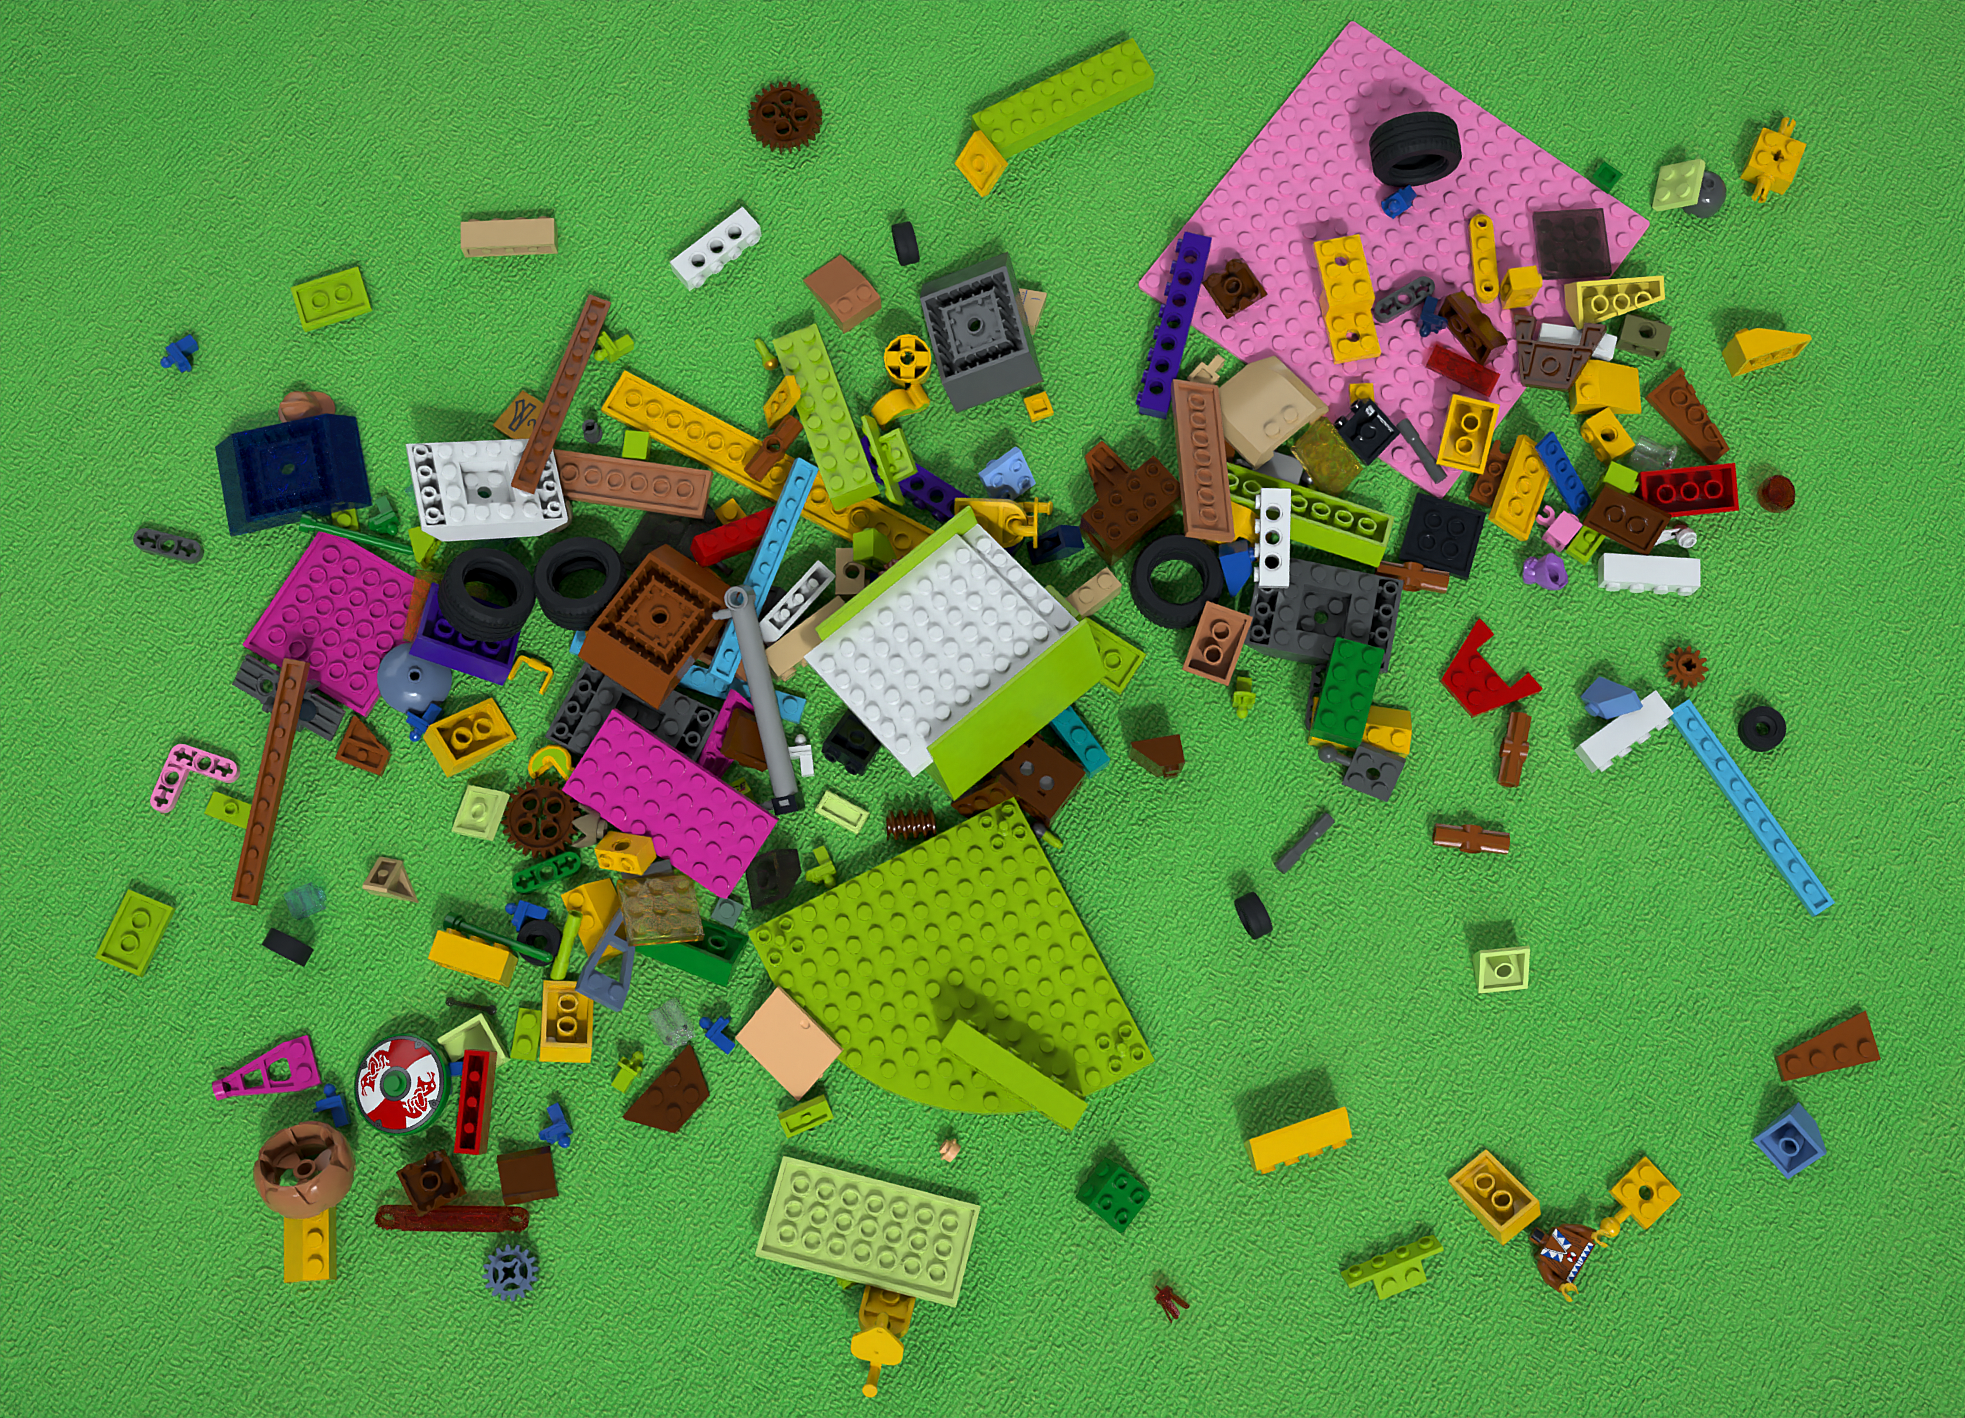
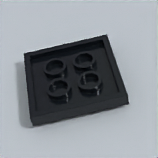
(1442, 535)

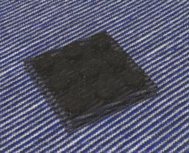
(1571, 244)

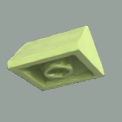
(1501, 969)

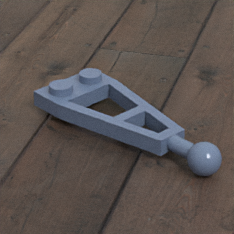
(599, 986)

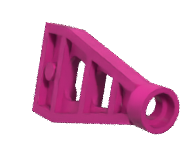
(301, 1063)

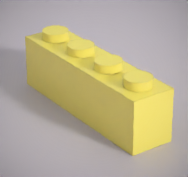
(1610, 298)

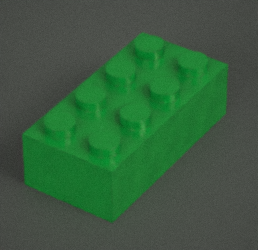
(1347, 692)

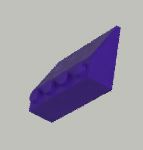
(443, 645)

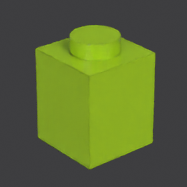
(637, 446)

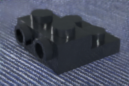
(1366, 430)
(851, 745)

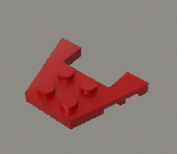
(1476, 683)

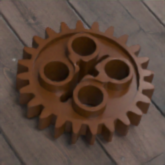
(768, 128)
(518, 816)

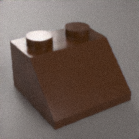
(1159, 755)

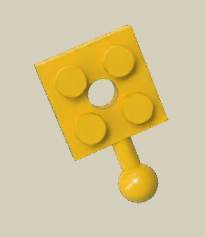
(1627, 1195)

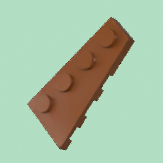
(1682, 410)
(1837, 1048)

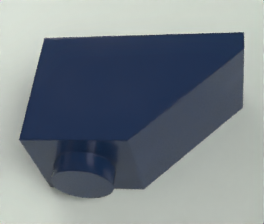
(1056, 544)

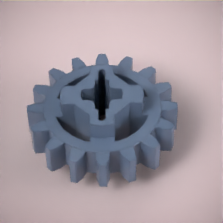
(518, 1263)

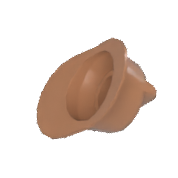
(304, 404)

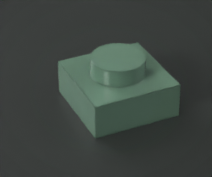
(727, 912)

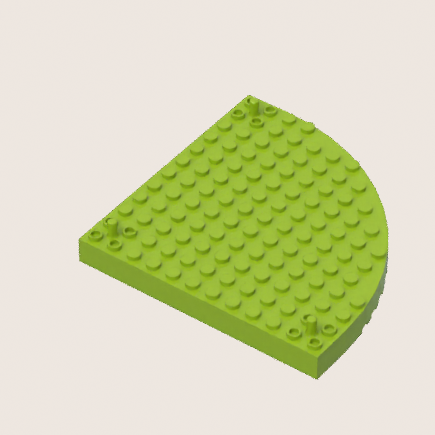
(951, 935)

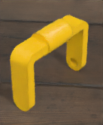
(536, 664)

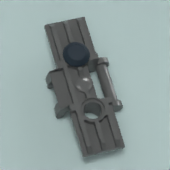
(315, 712)

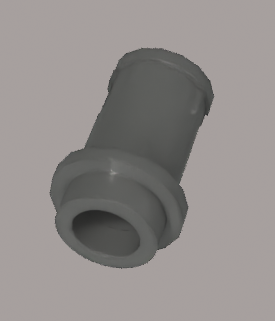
(592, 432)

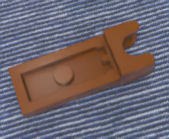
(1487, 485)

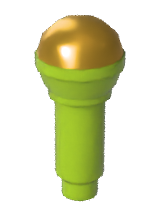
(769, 361)

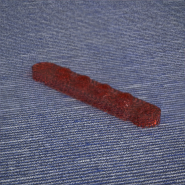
(453, 1218)

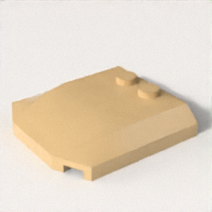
(1265, 408)

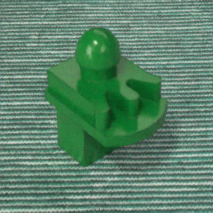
(387, 519)

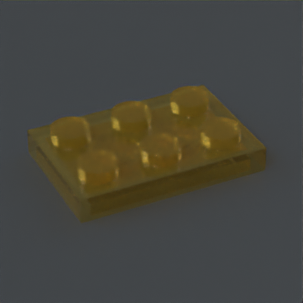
(1326, 458)

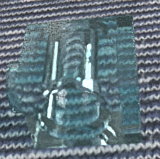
(305, 900)

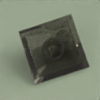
(772, 876)

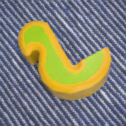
(898, 404)
(549, 756)

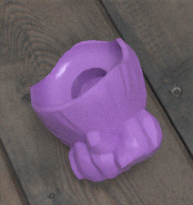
(1546, 572)

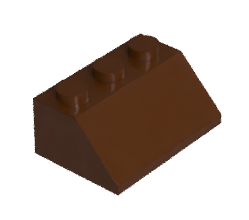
(1472, 328)

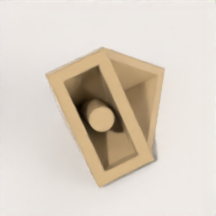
(390, 880)

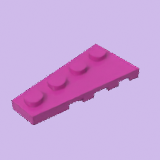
(711, 758)

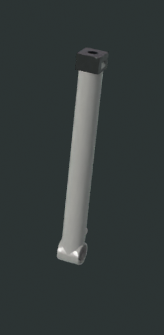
(764, 700)

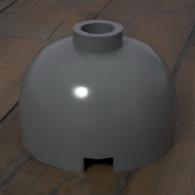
(1710, 198)

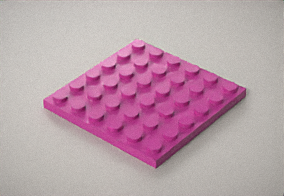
(339, 615)

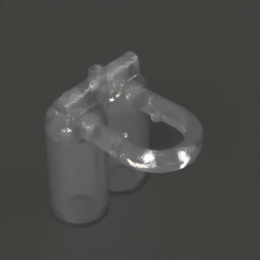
(1651, 456)
(672, 1024)

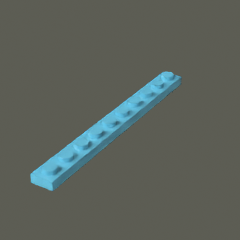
(766, 561)
(698, 681)
(1751, 808)

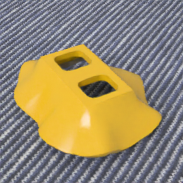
(1243, 526)

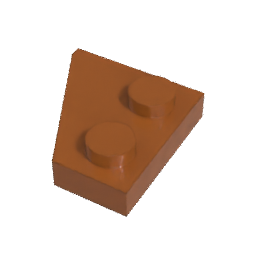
(1105, 469)
(363, 749)

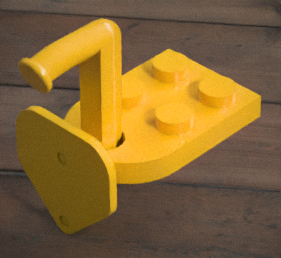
(996, 513)
(883, 1321)

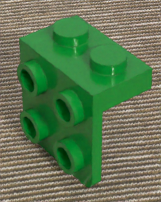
(1113, 1195)

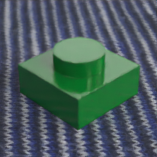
(1605, 177)

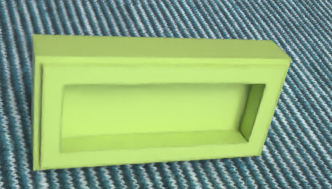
(842, 812)

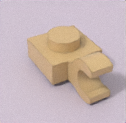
(1207, 374)

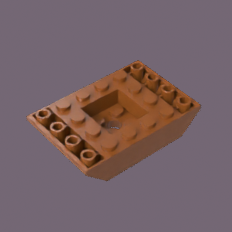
(648, 655)

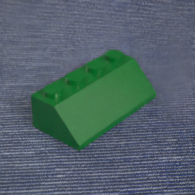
(710, 959)

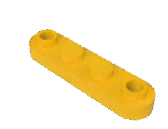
(1483, 259)

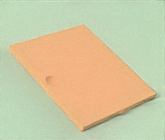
(789, 1043)

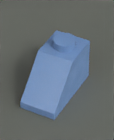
(1610, 699)

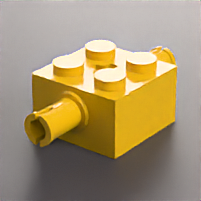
(1773, 160)

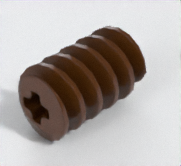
(910, 823)

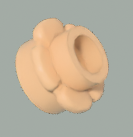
(949, 1150)

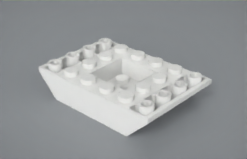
(452, 474)

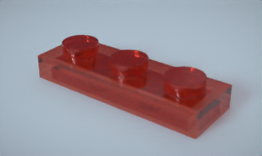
(1462, 370)

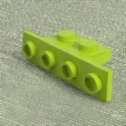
(892, 457)
(1394, 1270)

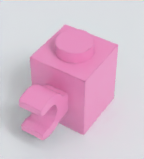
(1559, 530)

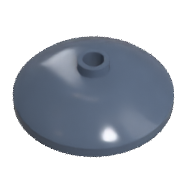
(411, 695)

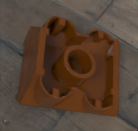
(1234, 287)
(744, 741)
(527, 1175)
(431, 1182)

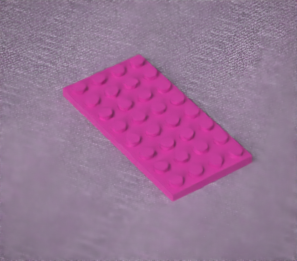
(667, 796)

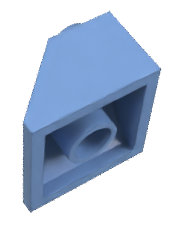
(1792, 1141)

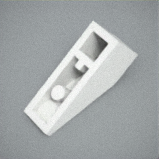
(1572, 336)

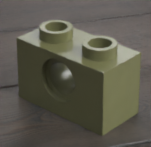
(1631, 340)

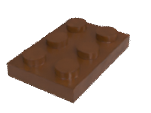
(1626, 519)

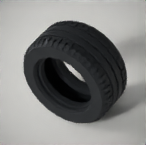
(1415, 149)
(1175, 548)
(567, 558)
(470, 616)

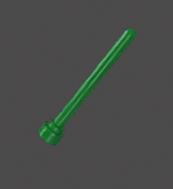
(310, 524)
(456, 922)

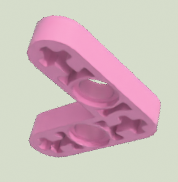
(183, 768)

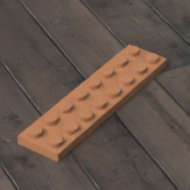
(1202, 461)
(633, 484)

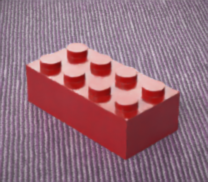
(1690, 489)

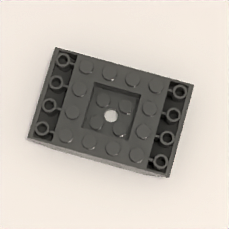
(997, 355)
(1355, 604)
(593, 696)

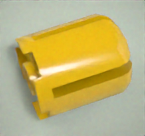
(895, 359)

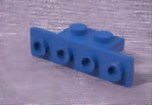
(1563, 473)

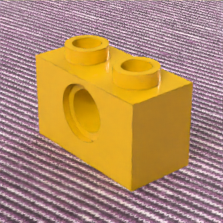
(1520, 287)
(1607, 424)
(625, 852)

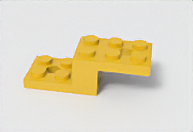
(1346, 299)

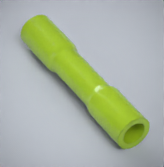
(570, 931)

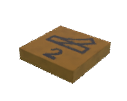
(519, 417)

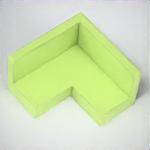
(473, 1034)

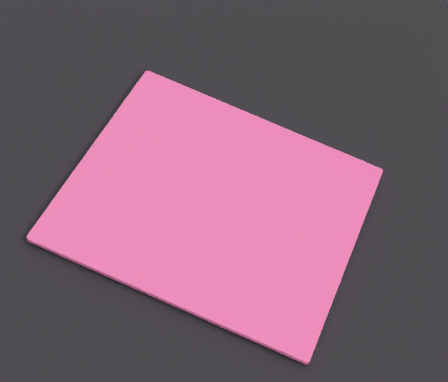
(1315, 182)

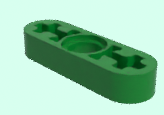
(527, 873)

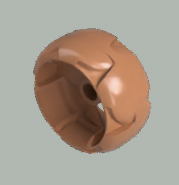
(314, 1189)

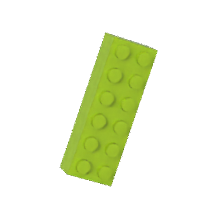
(1014, 1075)

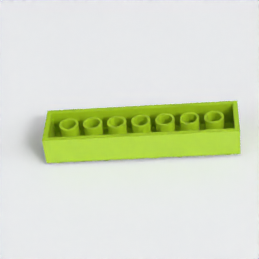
(1065, 99)
(826, 418)
(1318, 517)

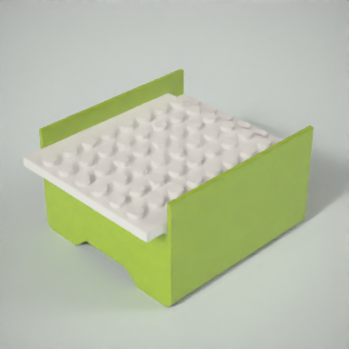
(956, 655)

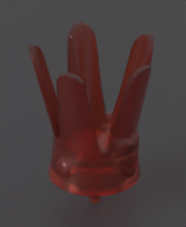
(1164, 1299)

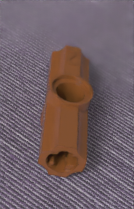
(782, 436)
(1415, 576)
(1514, 749)
(1471, 839)

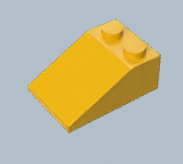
(1761, 348)
(1604, 386)
(1467, 434)
(468, 736)
(565, 1024)
(1495, 1197)

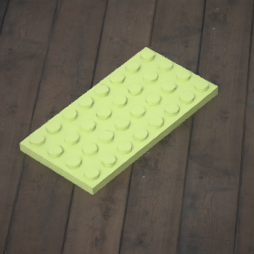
(868, 1231)

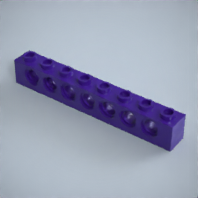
(1190, 246)
(931, 487)

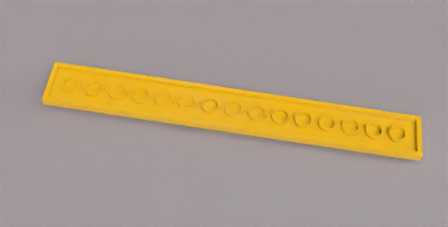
(730, 450)

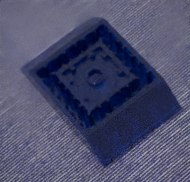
(325, 477)

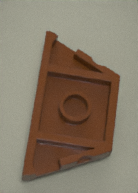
(672, 1096)

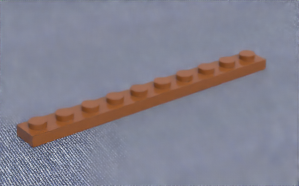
(561, 395)
(270, 781)

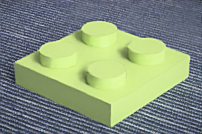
(1678, 185)
(480, 812)

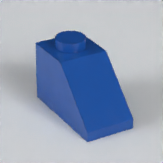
(1236, 563)

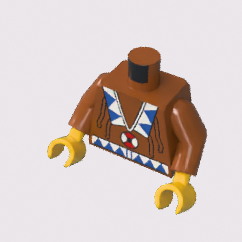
(1564, 1253)

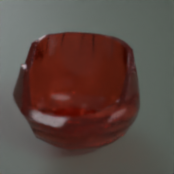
(1776, 494)

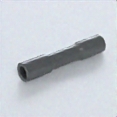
(1413, 438)
(1293, 854)

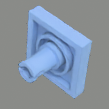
(1007, 476)

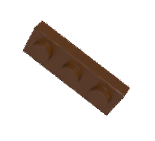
(984, 796)

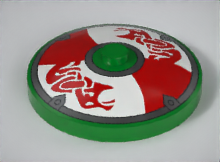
(402, 1084)

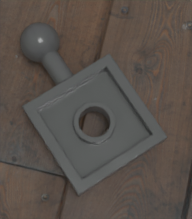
(1367, 757)

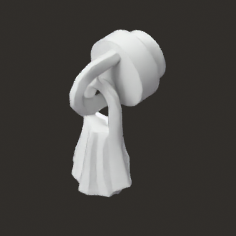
(1685, 538)

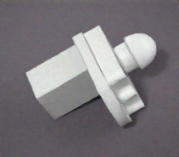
(804, 753)

